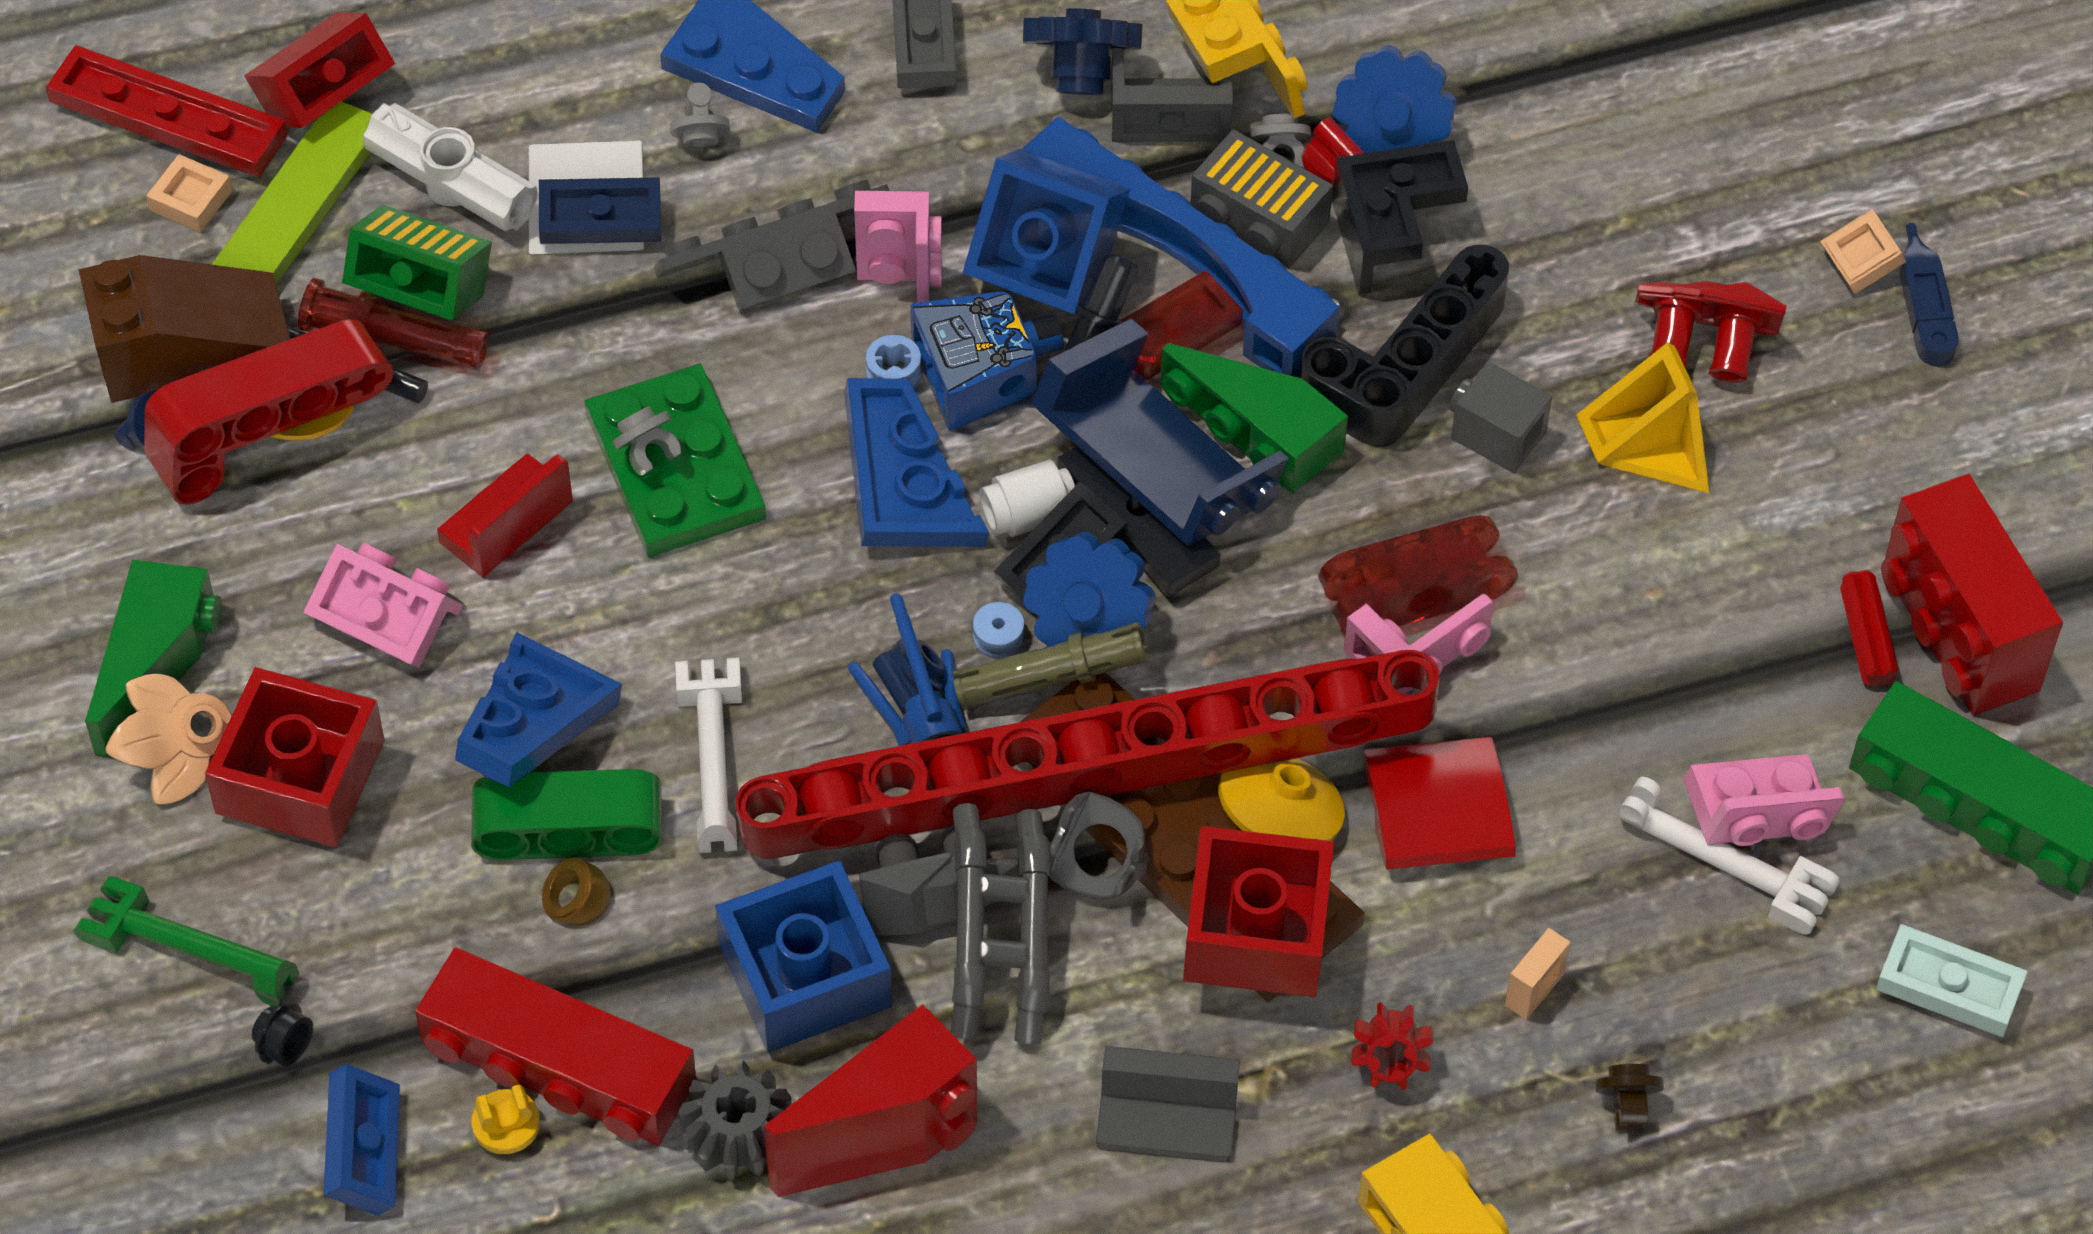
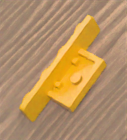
(1232, 38)

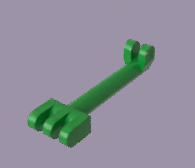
(129, 917)

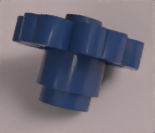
(1081, 47)

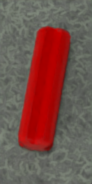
(1869, 628)

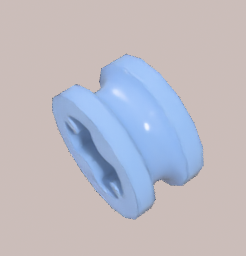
(892, 350)

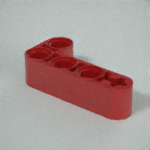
(254, 398)

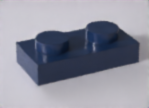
(599, 210)

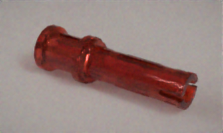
(392, 327)

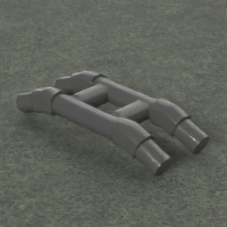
(975, 952)

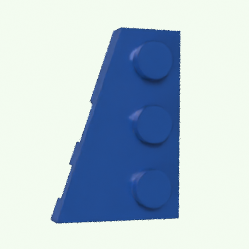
(754, 61)
(900, 473)
(532, 711)

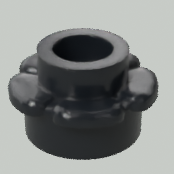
(282, 1034)

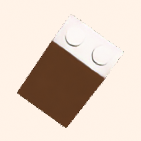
(176, 318)

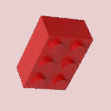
(1970, 595)

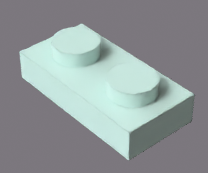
(1951, 980)

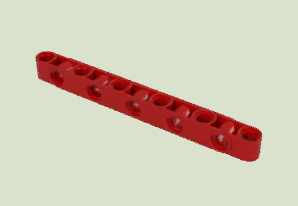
(1088, 751)

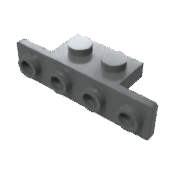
(777, 257)

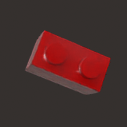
(320, 69)

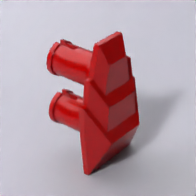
(1734, 308)

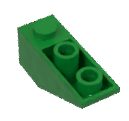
(1257, 410)

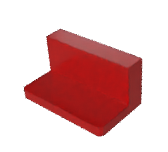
(507, 512)

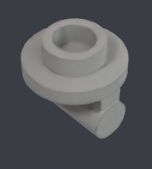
(698, 127)

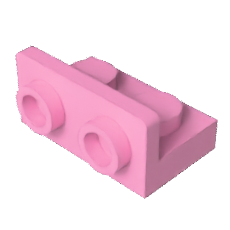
(898, 239)
(379, 605)
(1761, 799)

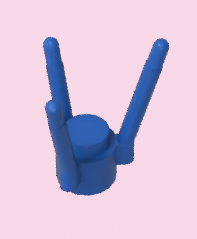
(926, 713)

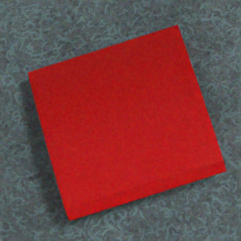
(1439, 803)

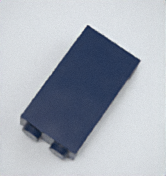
(1148, 441)

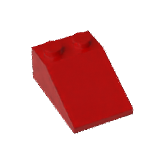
(878, 1110)

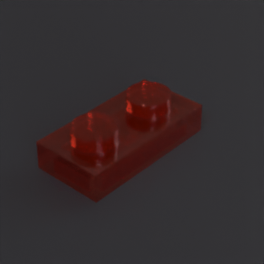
(1186, 317)

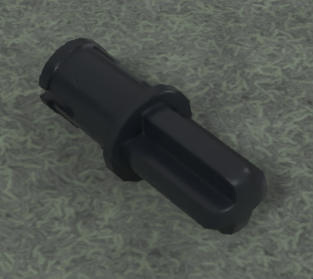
(1104, 299)

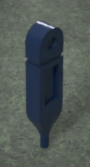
(1928, 302)

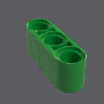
(567, 815)

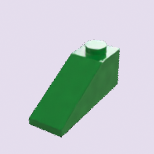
(155, 631)

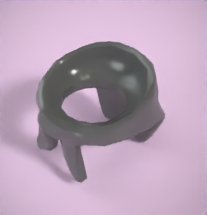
(1078, 815)

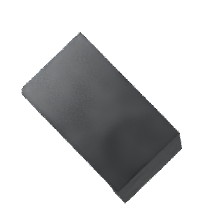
(1377, 200)

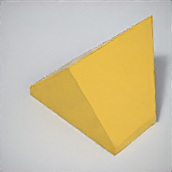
(1650, 423)

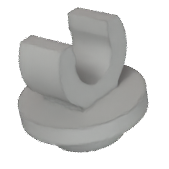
(1282, 132)
(644, 429)

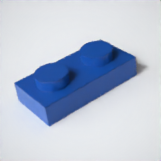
(361, 1140)

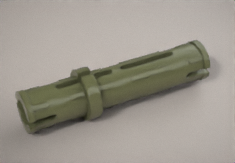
(1064, 662)

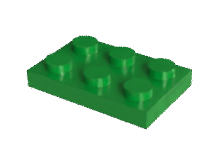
(701, 489)

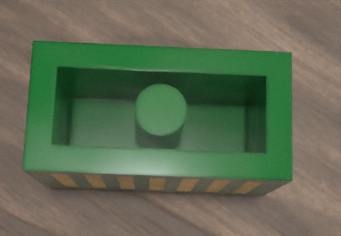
(416, 262)

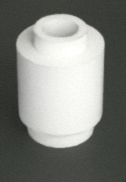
(1024, 497)

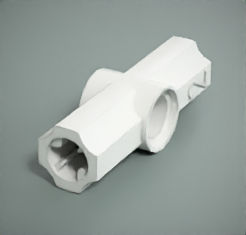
(450, 167)

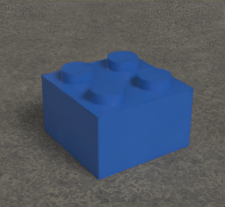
(1044, 229)
(804, 956)

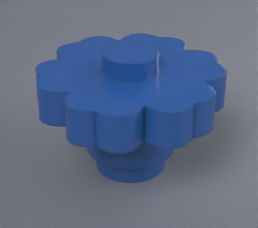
(1395, 101)
(1087, 589)

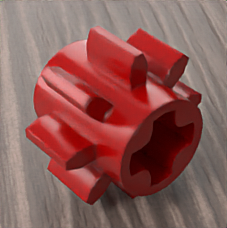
(1382, 1032)

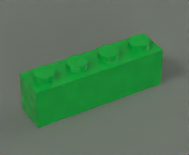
(1979, 785)

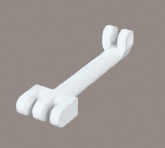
(709, 696)
(1796, 894)

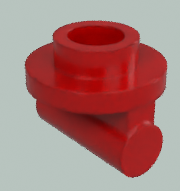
(1325, 146)

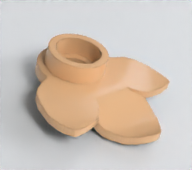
(162, 735)

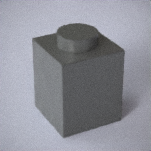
(1499, 416)

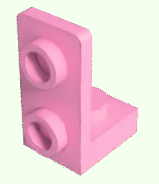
(1459, 634)

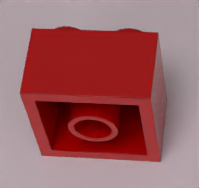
(295, 757)
(1258, 911)

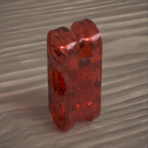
(1419, 572)

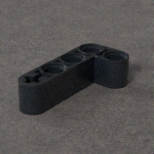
(1432, 337)

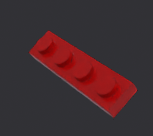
(167, 111)

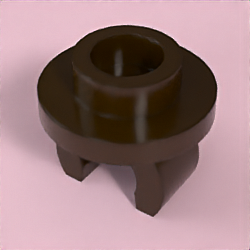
(1630, 1086)

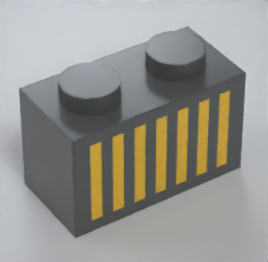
(1262, 197)

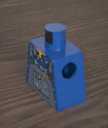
(980, 353)

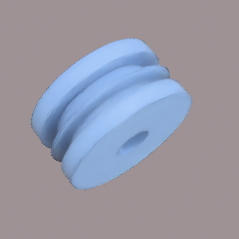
(998, 630)

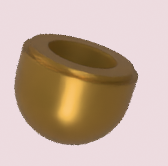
(591, 897)

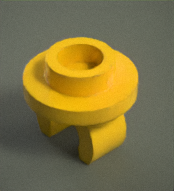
(505, 1120)

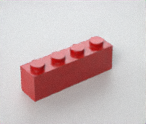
(555, 1047)

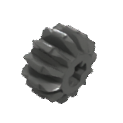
(712, 1113)

